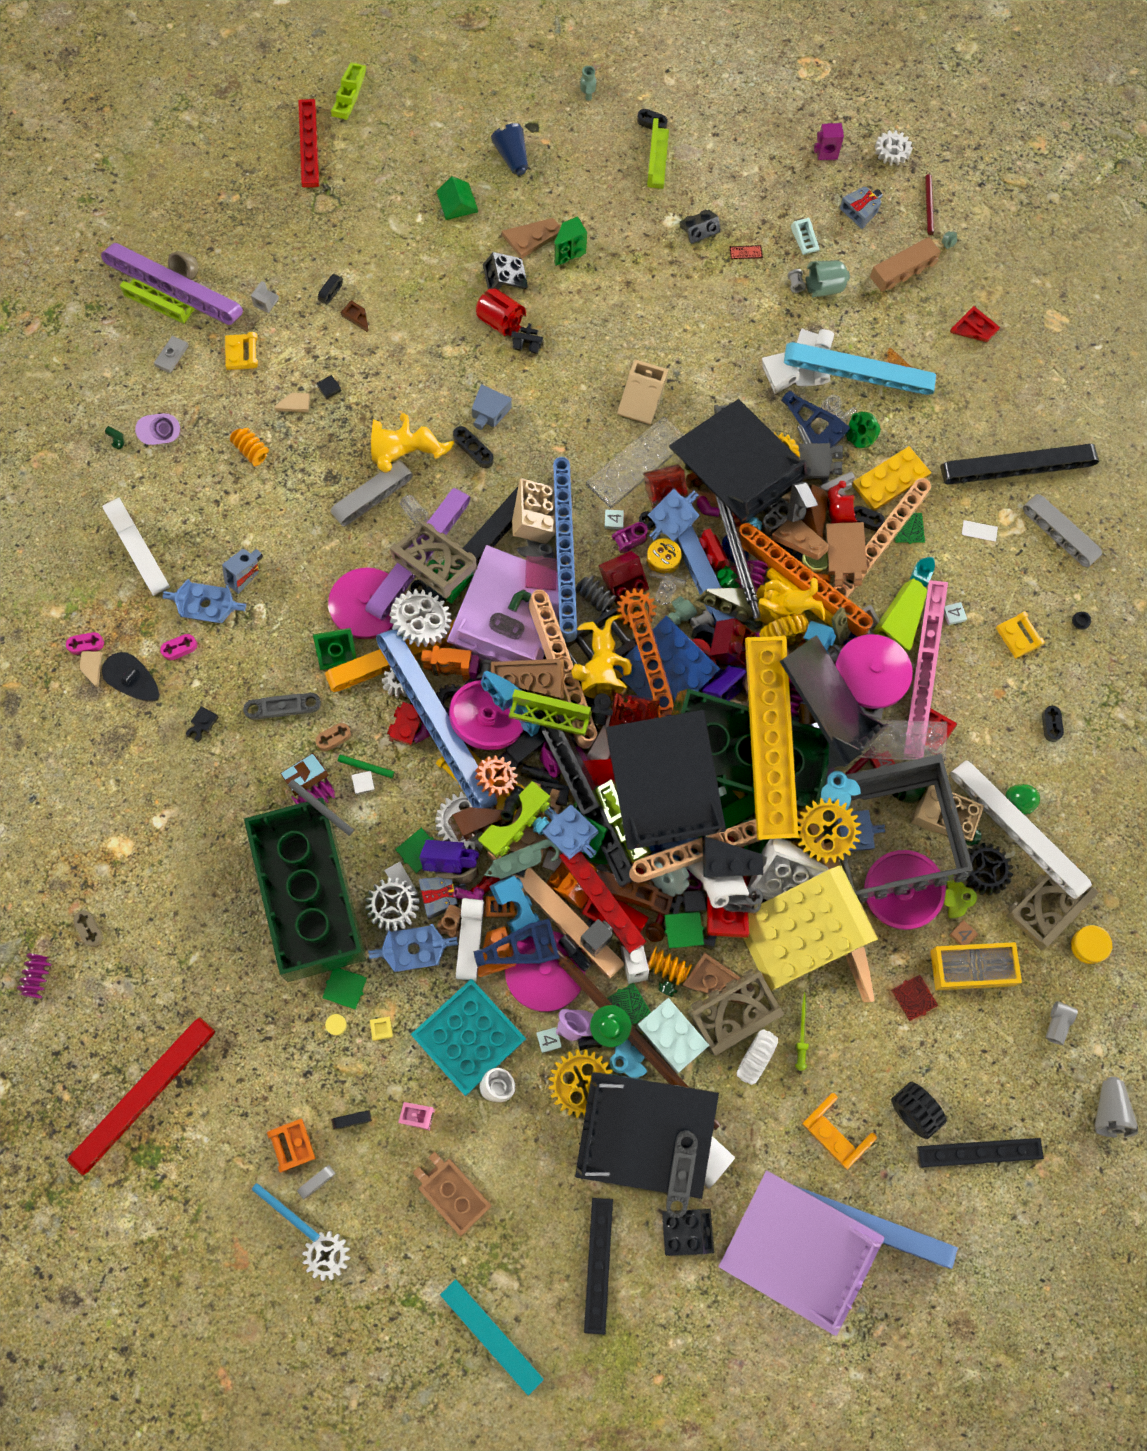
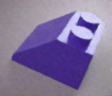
(726, 683)

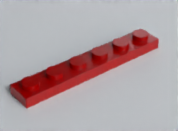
(308, 143)
(604, 901)

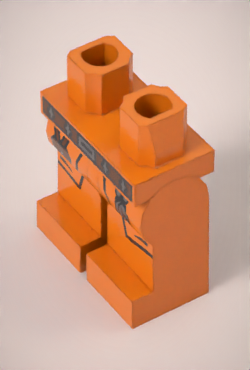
(447, 661)

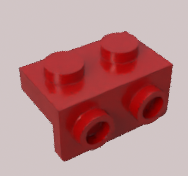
(713, 550)
(405, 725)

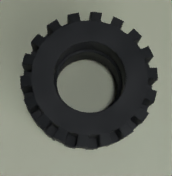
(918, 1110)

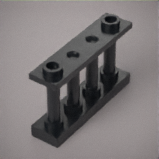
(626, 647)

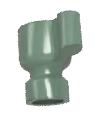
(588, 82)
(684, 611)

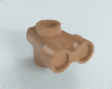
(450, 922)

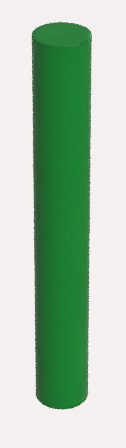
(366, 766)

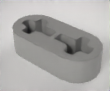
(316, 1182)

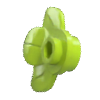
(955, 900)

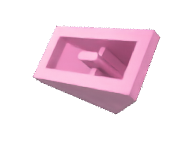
(417, 1115)

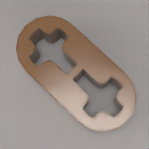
(330, 733)

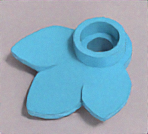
(842, 791)
(631, 1060)

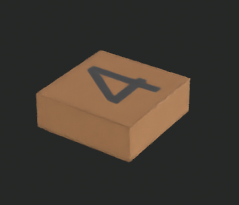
(963, 934)

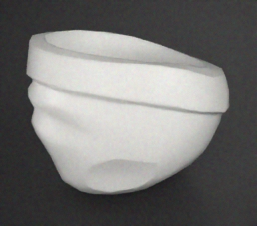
(497, 1085)

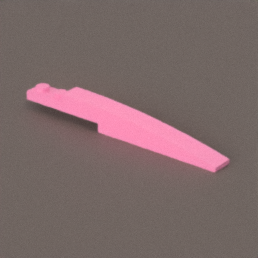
(928, 651)

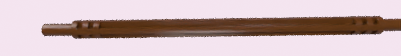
(634, 1037)

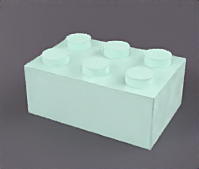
(672, 1036)

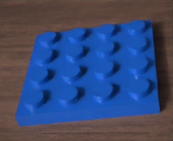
(682, 660)

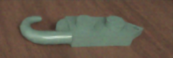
(520, 860)

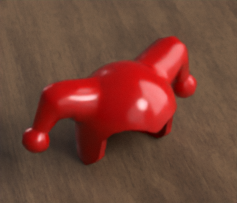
(841, 507)

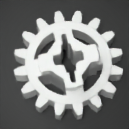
(893, 148)
(332, 1264)

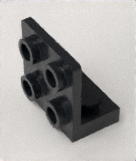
(504, 270)
(689, 1233)

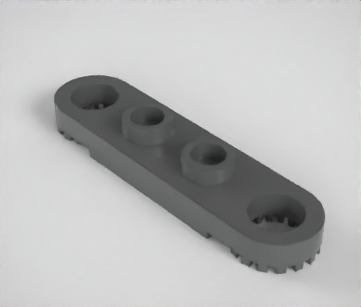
(282, 706)
(681, 1174)

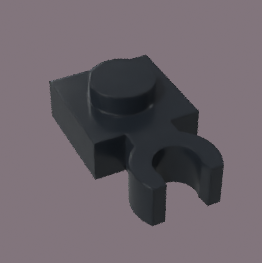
(202, 722)

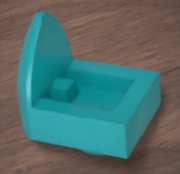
(923, 570)

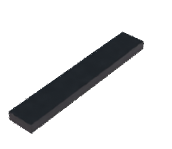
(980, 1152)
(598, 1266)

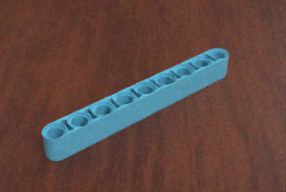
(859, 368)

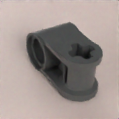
(744, 903)

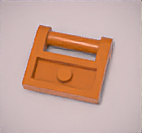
(298, 1144)

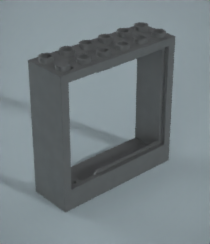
(906, 777)

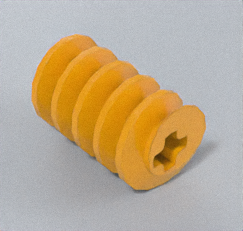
(249, 446)
(668, 966)

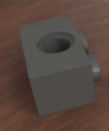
(596, 937)

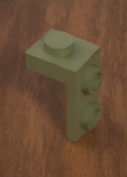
(840, 626)

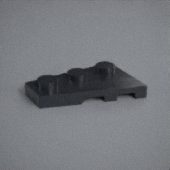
(729, 860)

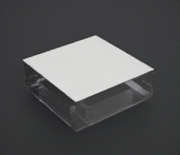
(363, 783)

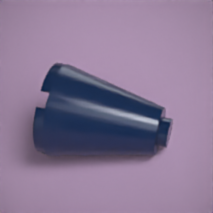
(511, 147)

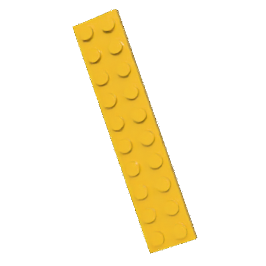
(771, 738)

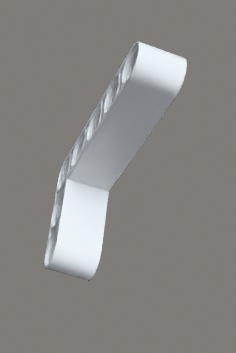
(136, 546)

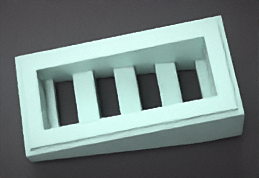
(806, 224)

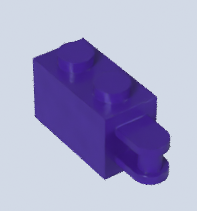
(447, 856)

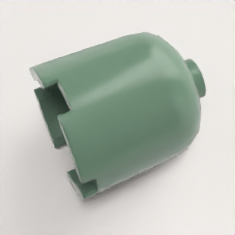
(826, 277)

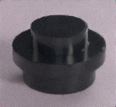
(1081, 620)

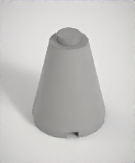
(1115, 1110)

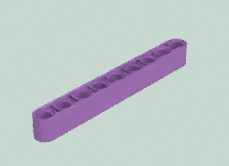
(172, 283)
(399, 577)

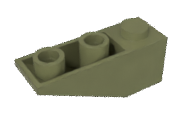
(728, 601)

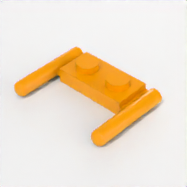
(832, 1139)

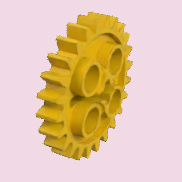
(840, 844)
(564, 1090)

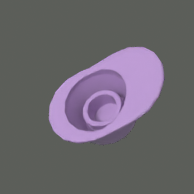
(157, 429)
(574, 1024)

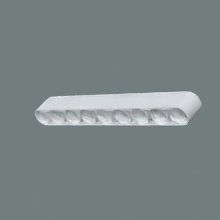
(1021, 830)

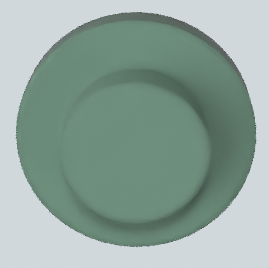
(949, 239)

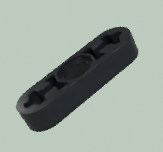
(471, 439)

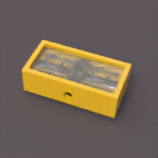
(975, 966)

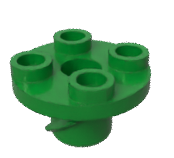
(863, 429)
(610, 1025)

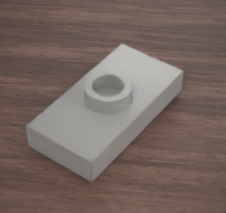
(171, 354)

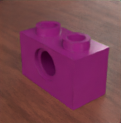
(829, 141)

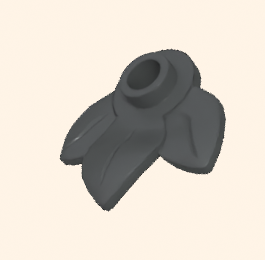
(536, 549)

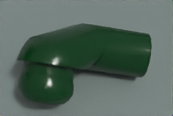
(118, 437)
(517, 598)

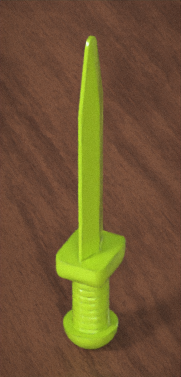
(802, 1047)

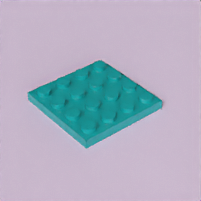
(468, 1037)

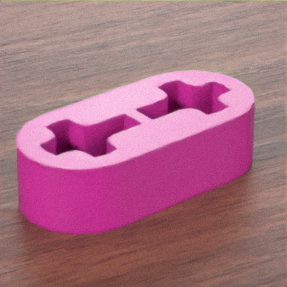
(85, 643)
(178, 647)

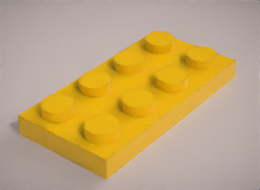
(890, 478)

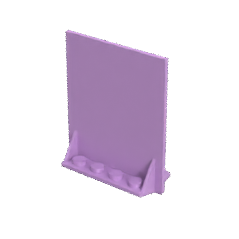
(490, 592)
(801, 1252)

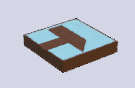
(305, 772)

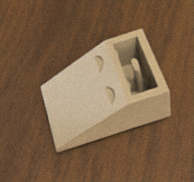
(643, 392)
(534, 512)
(929, 814)

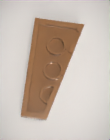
(535, 675)

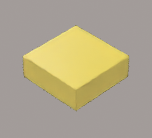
(381, 1028)

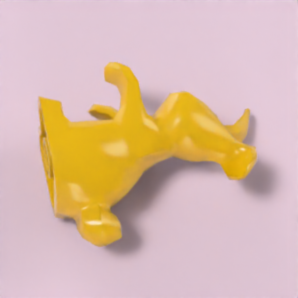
(391, 445)
(780, 600)
(598, 674)

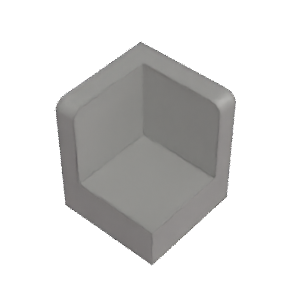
(264, 298)

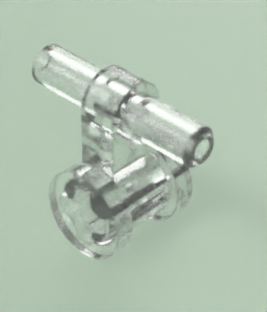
(835, 409)
(667, 586)

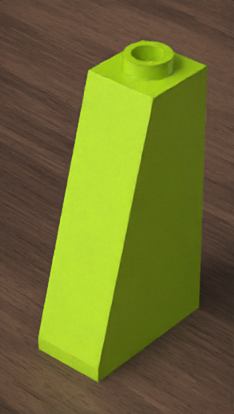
(903, 615)

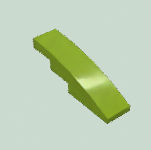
(349, 91)
(609, 800)

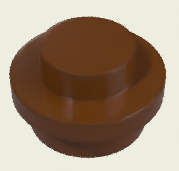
(655, 932)

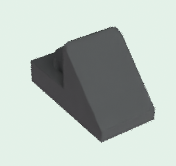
(800, 499)

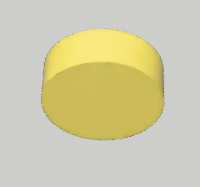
(336, 1024)

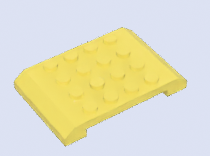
(807, 928)

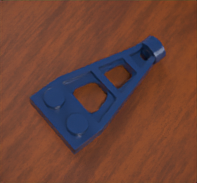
(831, 434)
(542, 936)

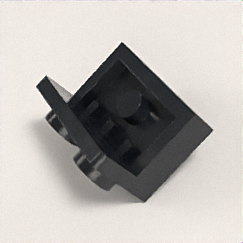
(701, 225)

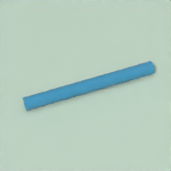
(285, 1212)

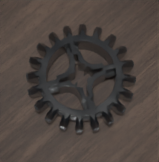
(1000, 862)

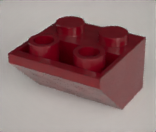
(624, 574)
(729, 642)

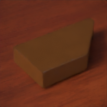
(356, 315)

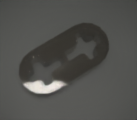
(506, 626)

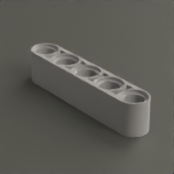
(371, 493)
(1062, 530)

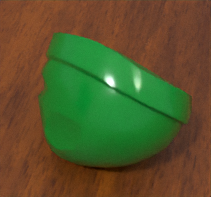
(1024, 798)

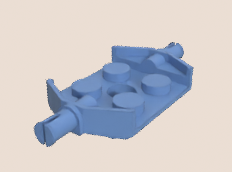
(191, 595)
(397, 944)

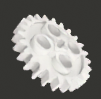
(420, 618)
(444, 815)

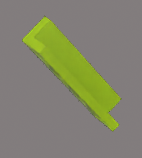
(658, 156)
(156, 302)
(553, 706)

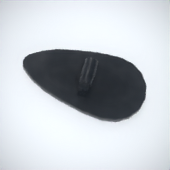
(130, 677)

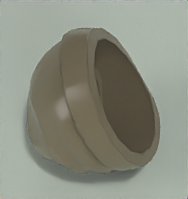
(183, 264)

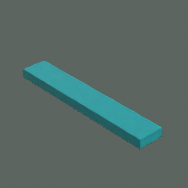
(492, 1337)

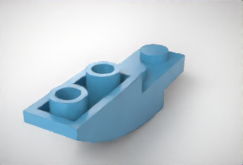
(501, 693)

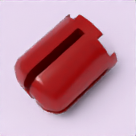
(500, 312)

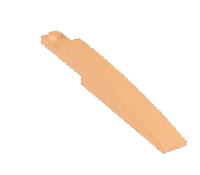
(856, 959)

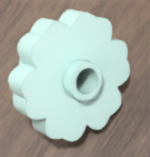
(672, 882)

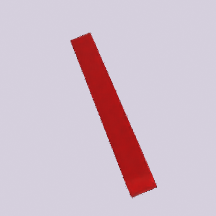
(140, 1096)

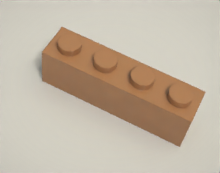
(905, 264)

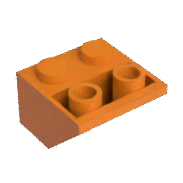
(566, 886)

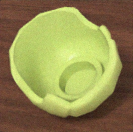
(816, 565)

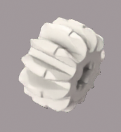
(392, 686)

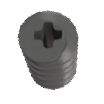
(595, 594)

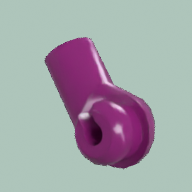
(705, 507)

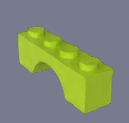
(499, 839)

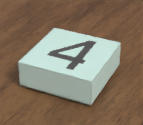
(614, 519)
(954, 613)
(548, 1040)

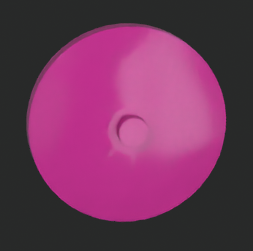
(349, 600)
(875, 670)
(480, 720)
(909, 909)
(541, 985)

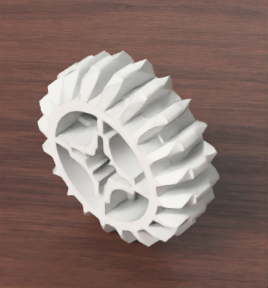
(386, 910)
(757, 1057)

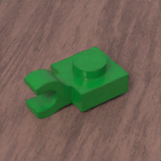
(727, 577)

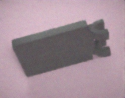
(819, 459)

